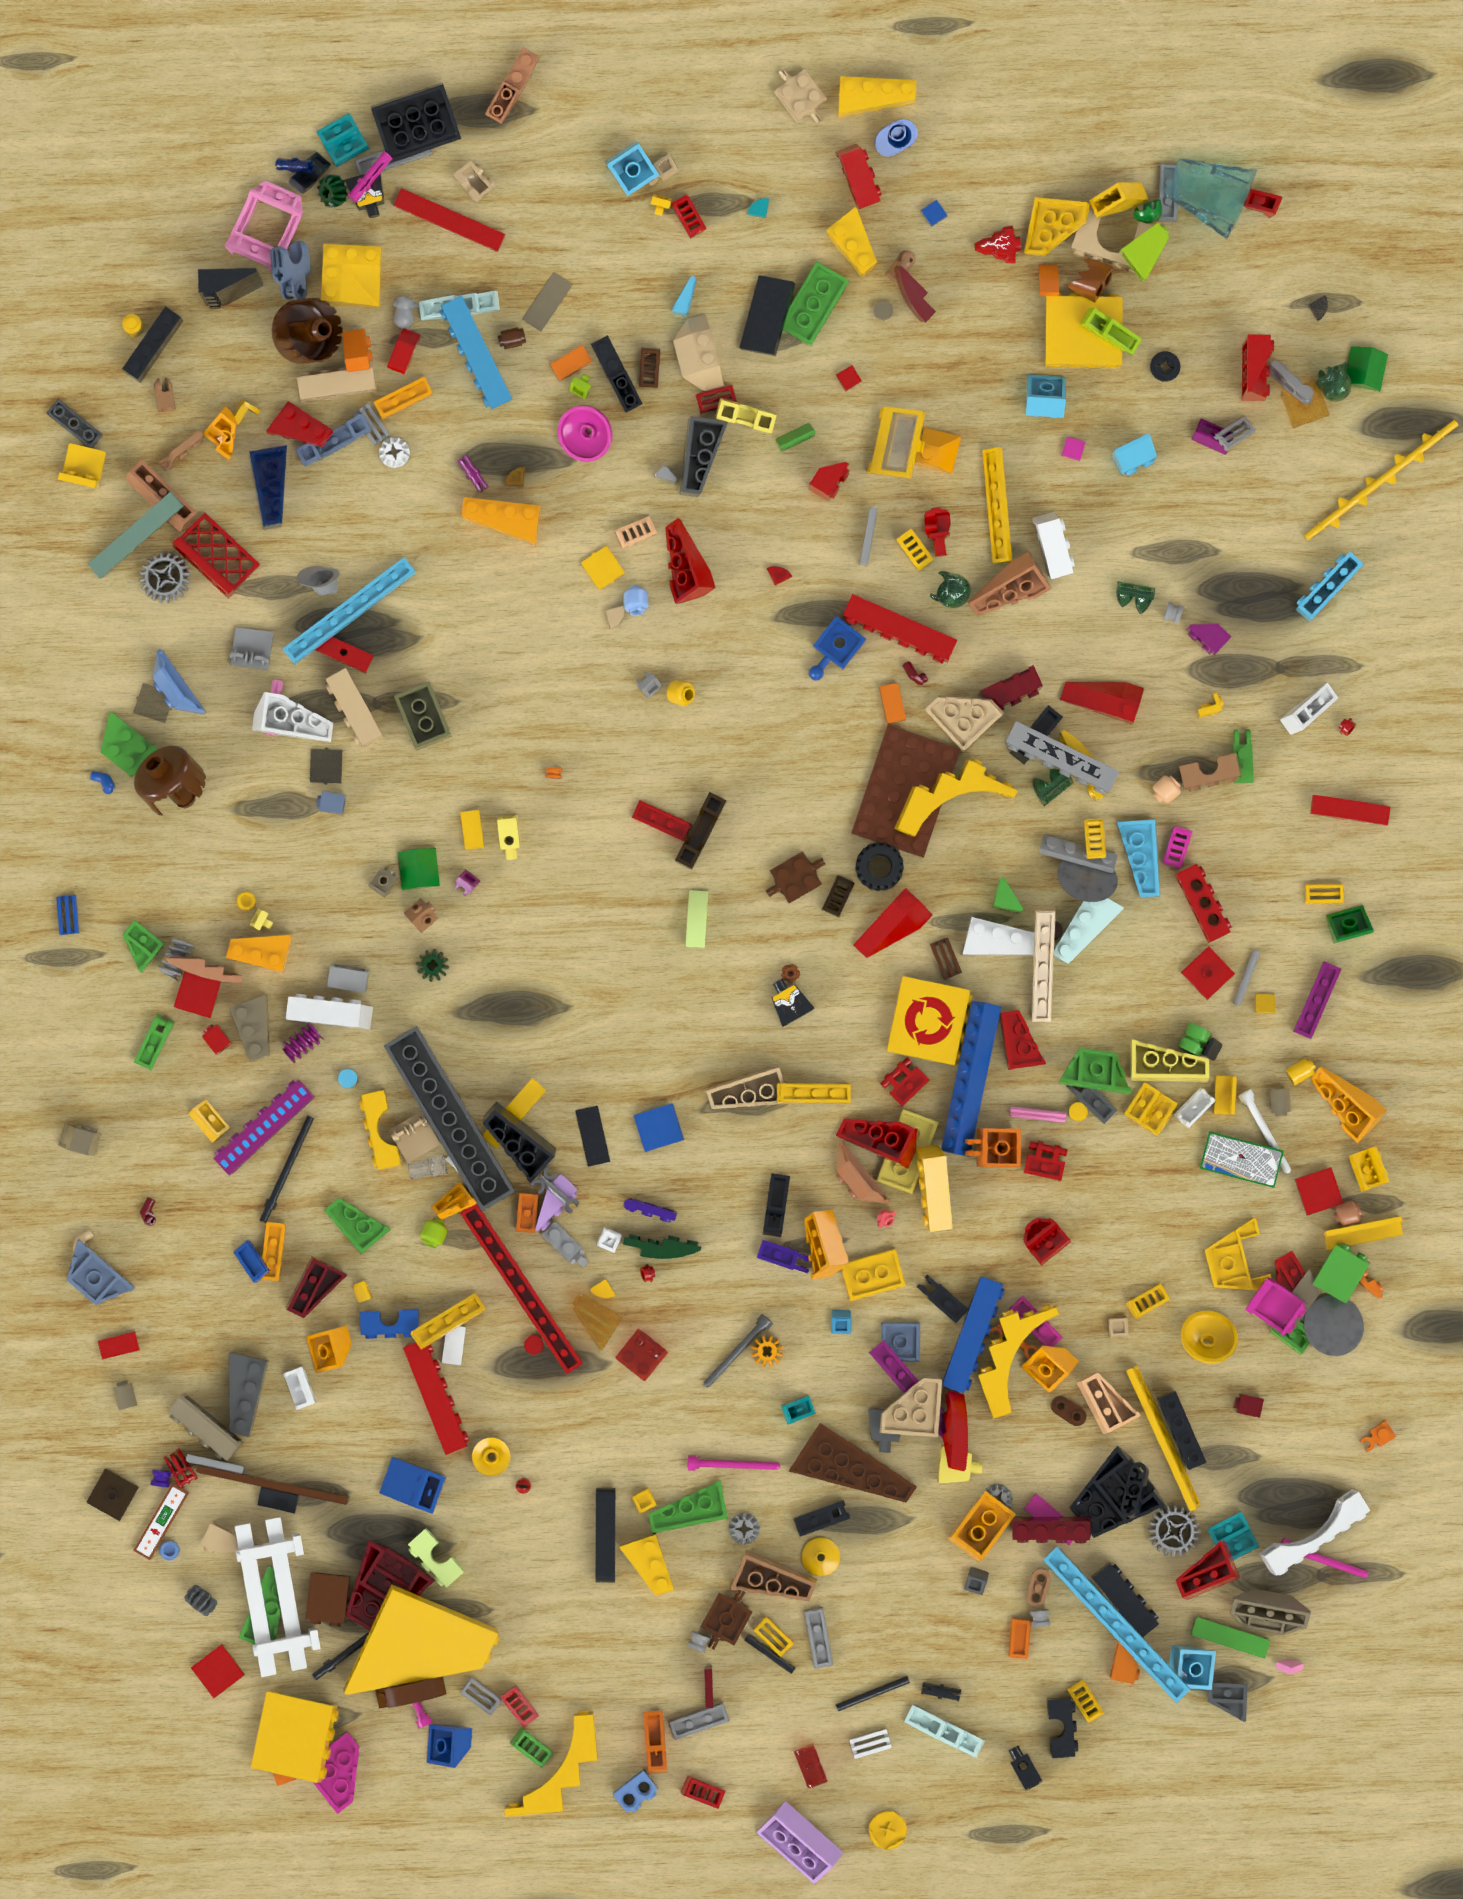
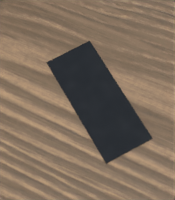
(592, 1136)

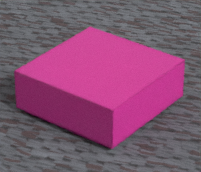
(1073, 449)

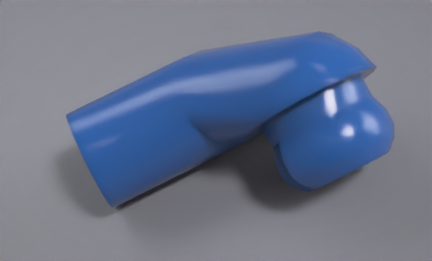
(105, 779)

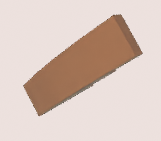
(197, 966)

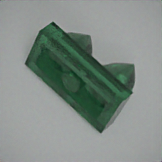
(1142, 594)
(1047, 792)

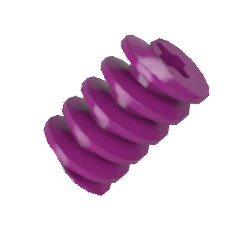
(302, 1042)

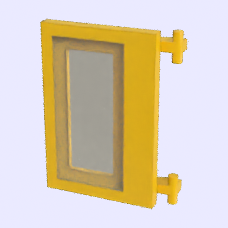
(897, 442)

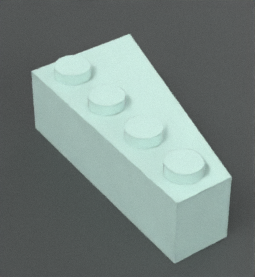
(1084, 927)

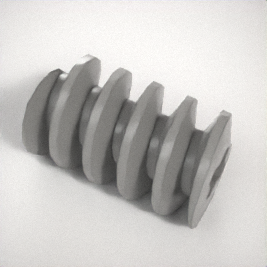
(180, 949)

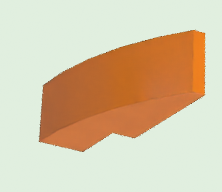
(655, 1742)

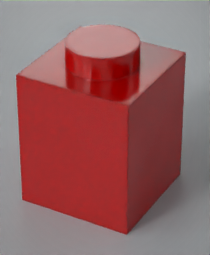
(216, 1038)

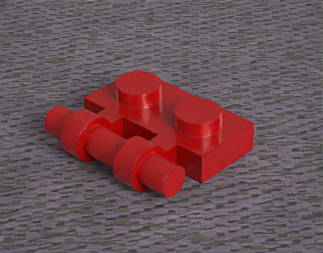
(909, 1085)
(1043, 1166)

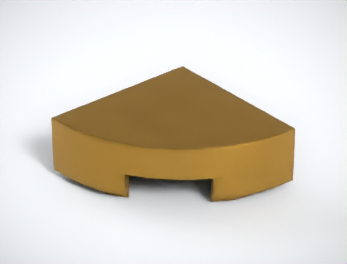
(516, 477)

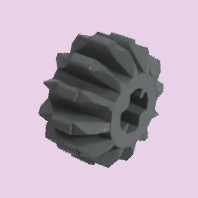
(200, 1600)

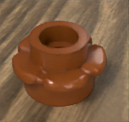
(785, 973)

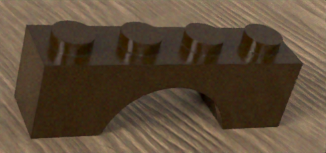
(700, 831)

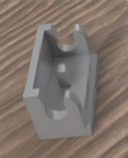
(348, 978)

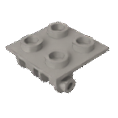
(251, 648)

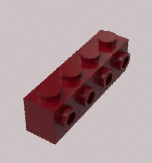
(1051, 1528)

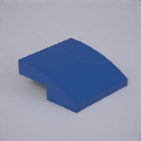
(658, 1127)

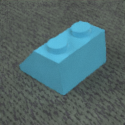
(631, 168)
(1045, 396)
(1134, 455)
(1193, 1665)

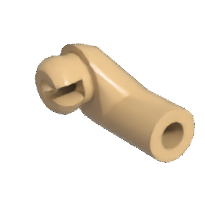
(85, 1236)

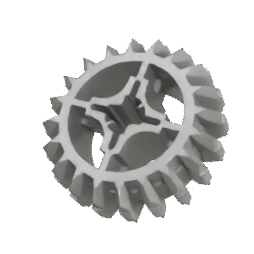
(168, 569)
(1166, 1535)

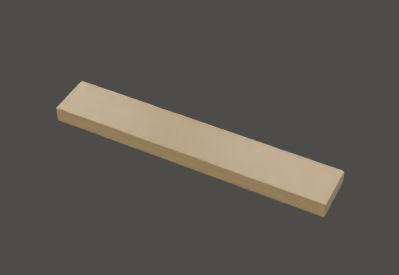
(1043, 965)

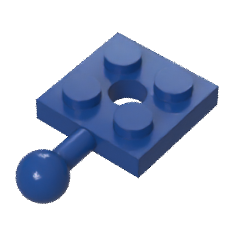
(826, 646)

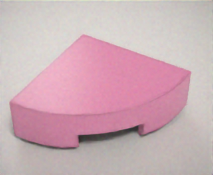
(1289, 1666)

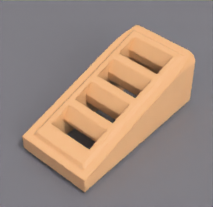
(624, 544)

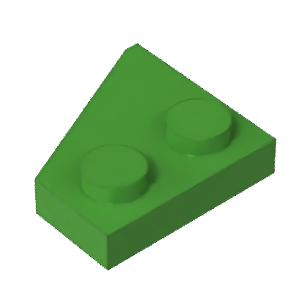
(142, 944)

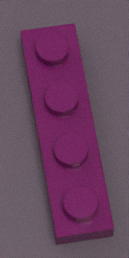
(1317, 1000)

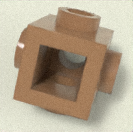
(421, 914)

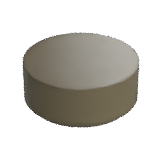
(883, 310)

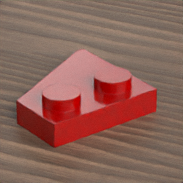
(1288, 1271)

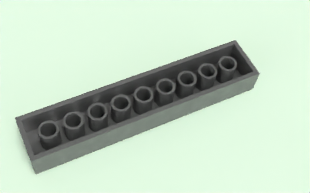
(449, 1118)

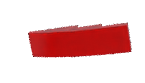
(1350, 810)
(956, 1434)

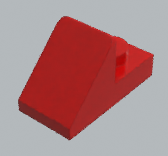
(1263, 202)

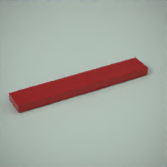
(449, 220)

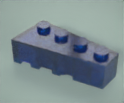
(268, 475)

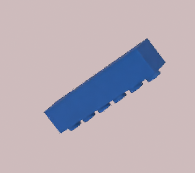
(972, 1333)

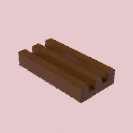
(940, 943)

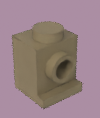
(383, 889)

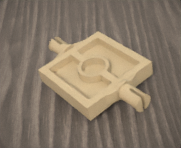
(800, 95)

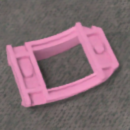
(274, 196)

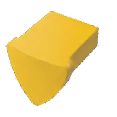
(242, 408)

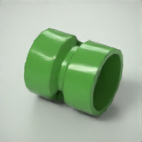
(1194, 1039)

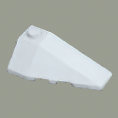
(286, 718)

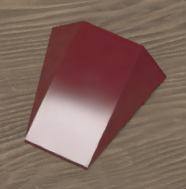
(377, 1572)

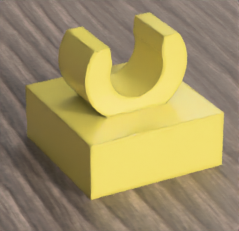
(260, 920)

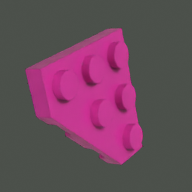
(341, 1773)

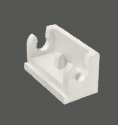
(1194, 1107)
(300, 1388)

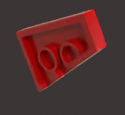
(1018, 1043)

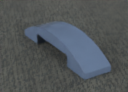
(341, 437)

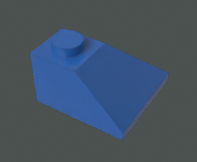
(448, 1744)

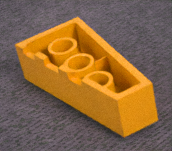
(507, 518)

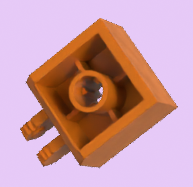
(987, 1143)

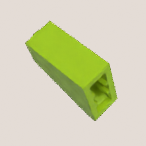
(1145, 250)

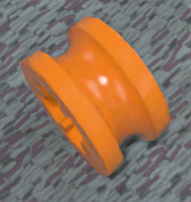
(554, 773)

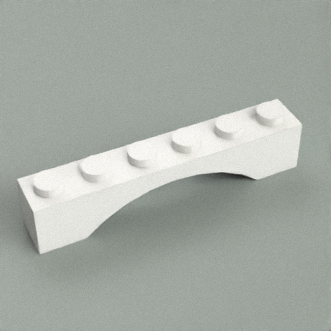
(1347, 1510)

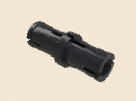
(941, 1691)

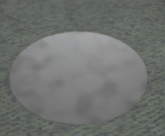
(1086, 882)
(1333, 1326)

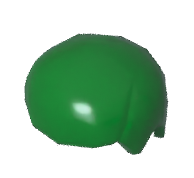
(1150, 213)

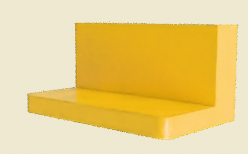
(1225, 1095)

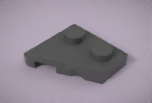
(1230, 1698)

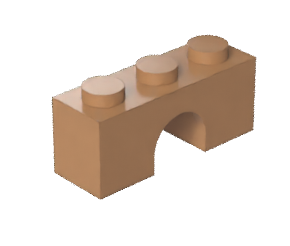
(1227, 770)

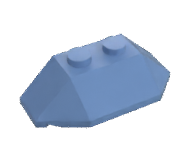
(174, 687)

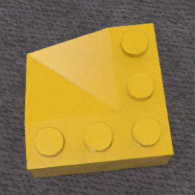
(351, 275)

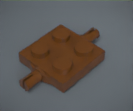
(795, 877)
(726, 1619)

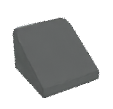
(976, 1581)

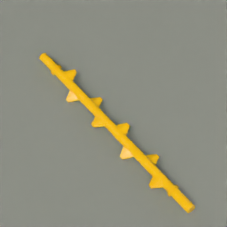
(1372, 484)

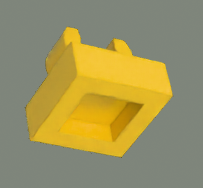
(661, 202)

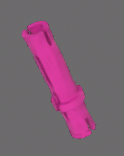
(365, 182)

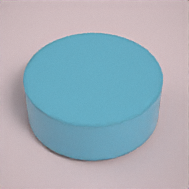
(347, 1078)

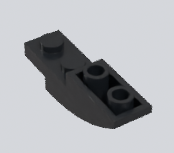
(616, 373)

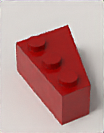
(859, 176)
(1210, 1572)

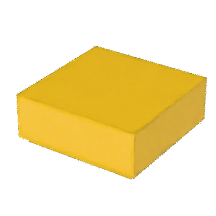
(644, 1500)

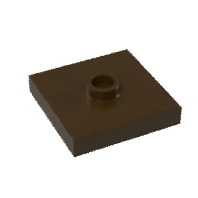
(112, 1494)

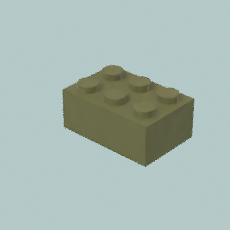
(422, 716)

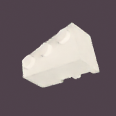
(1054, 545)

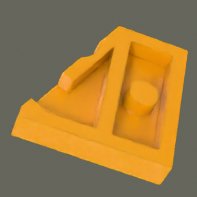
(453, 1202)

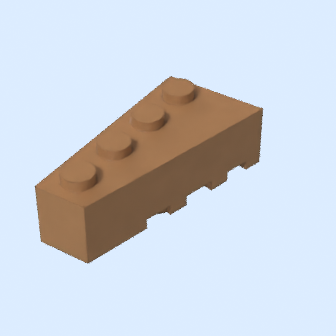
(768, 1577)

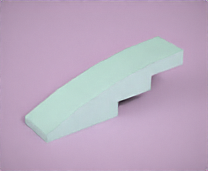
(476, 304)
(944, 1731)

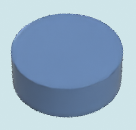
(169, 1550)

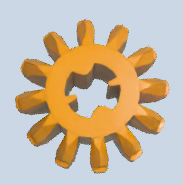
(774, 1351)

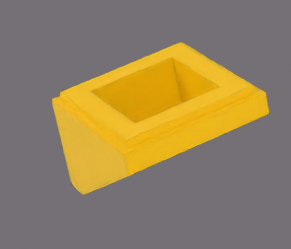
(1265, 1003)
(362, 1291)

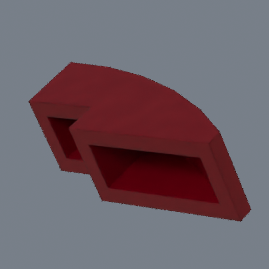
(913, 294)

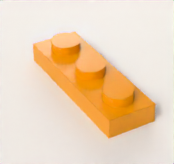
(403, 397)
(273, 1249)

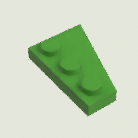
(355, 1225)

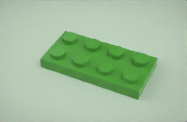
(814, 303)

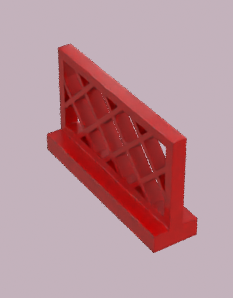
(201, 563)

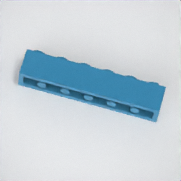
(476, 352)

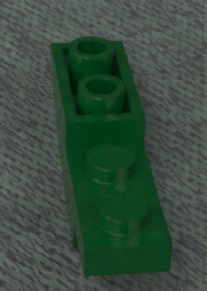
(669, 1249)

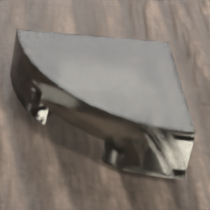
(1319, 307)

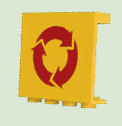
(929, 1021)

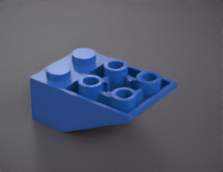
(412, 1485)

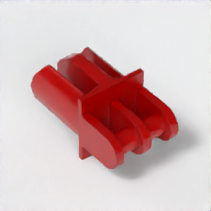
(181, 1469)

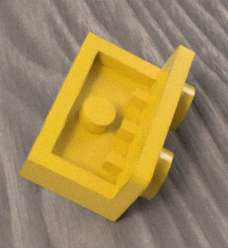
(1369, 1168)

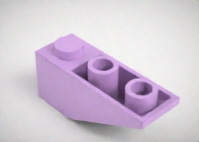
(552, 1205)

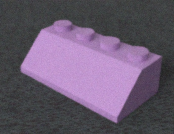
(800, 1842)

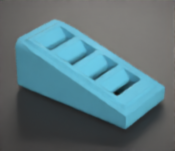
(683, 303)

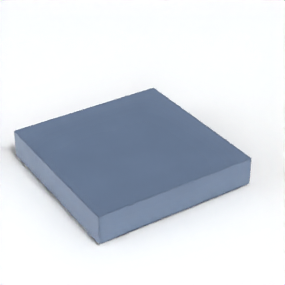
(902, 1339)

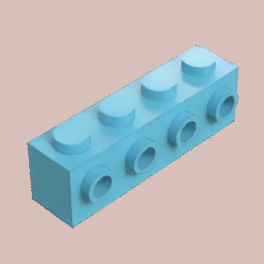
(1333, 581)

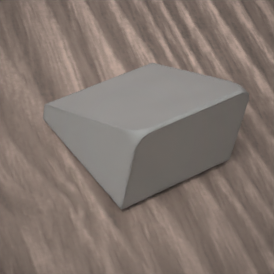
(666, 475)

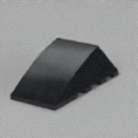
(1104, 1495)

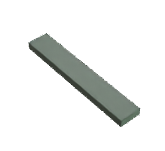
(135, 534)

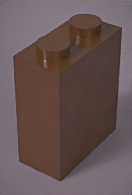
(327, 1598)

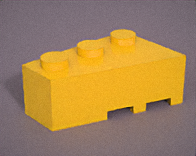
(852, 242)

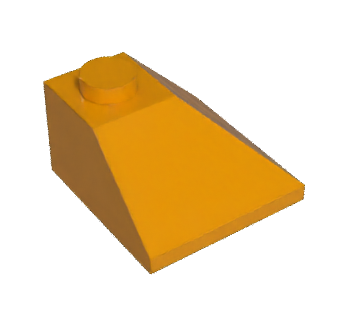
(938, 451)
(329, 1348)
(1050, 1366)

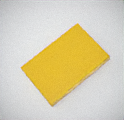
(873, 1274)

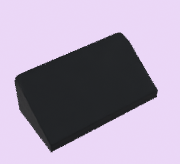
(278, 1500)

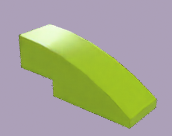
(1110, 331)

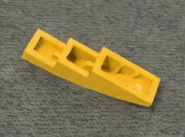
(521, 1104)

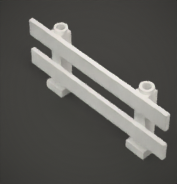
(277, 1549)

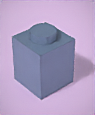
(331, 803)

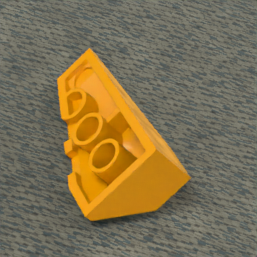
(1353, 1106)

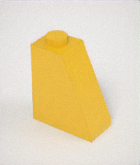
(1119, 198)

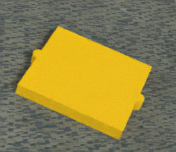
(602, 568)

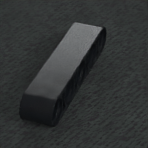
(605, 1535)

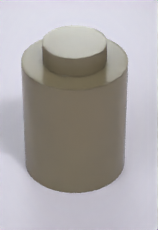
(1280, 1101)
(125, 1395)

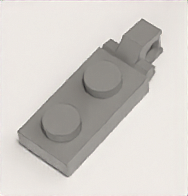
(565, 1244)

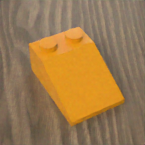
(981, 1526)

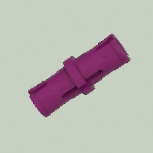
(473, 474)

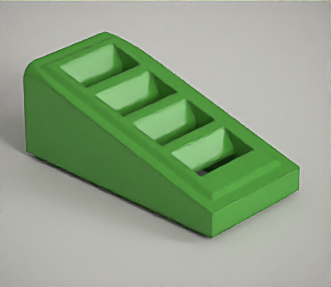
(519, 1736)

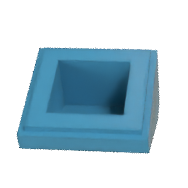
(841, 1322)

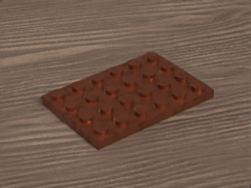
(901, 764)

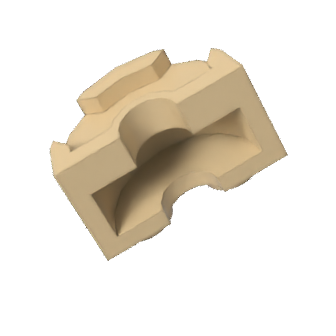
(474, 182)

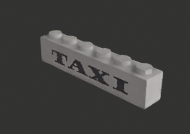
(1061, 757)

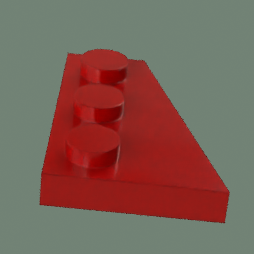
(299, 425)

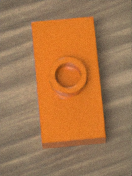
(527, 1213)

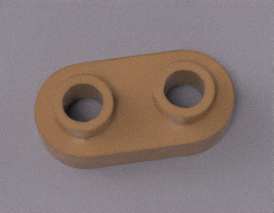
(1038, 1587)

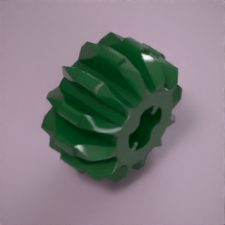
(332, 190)
(428, 960)

